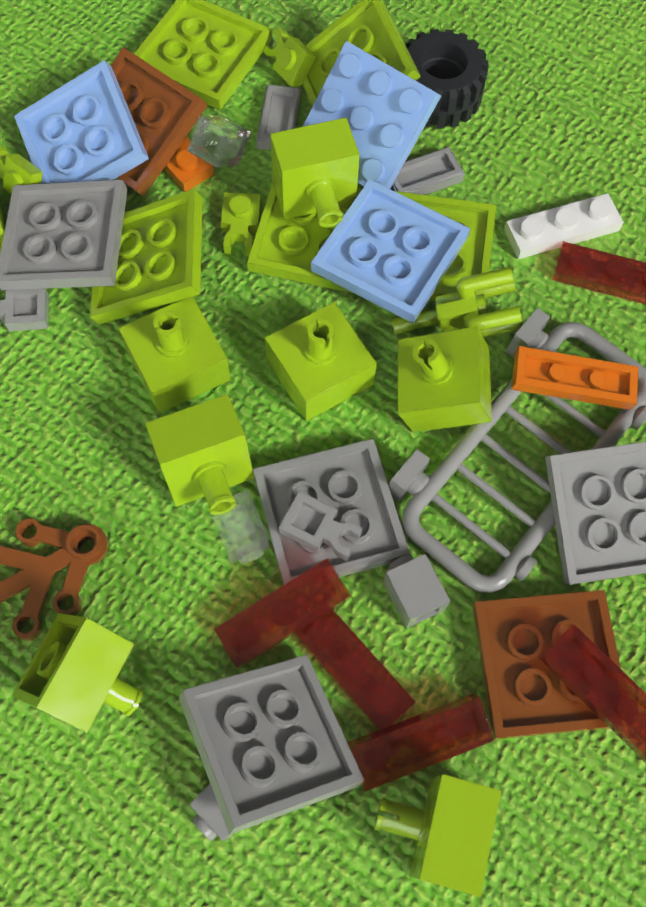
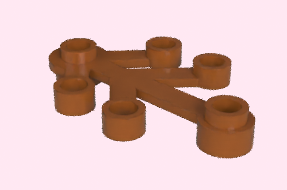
(39, 571)

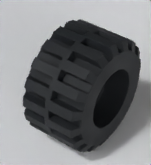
(453, 70)

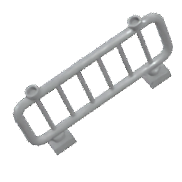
(425, 488)

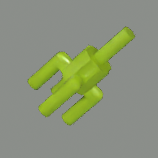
(468, 307)

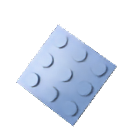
(382, 110)
(82, 130)
(390, 250)

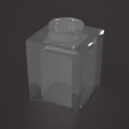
(218, 141)
(241, 530)

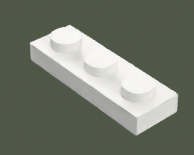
(566, 223)

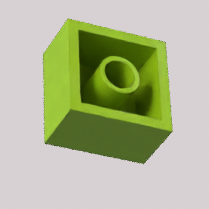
(315, 170)
(175, 353)
(320, 361)
(444, 380)
(202, 453)
(78, 673)
(449, 832)

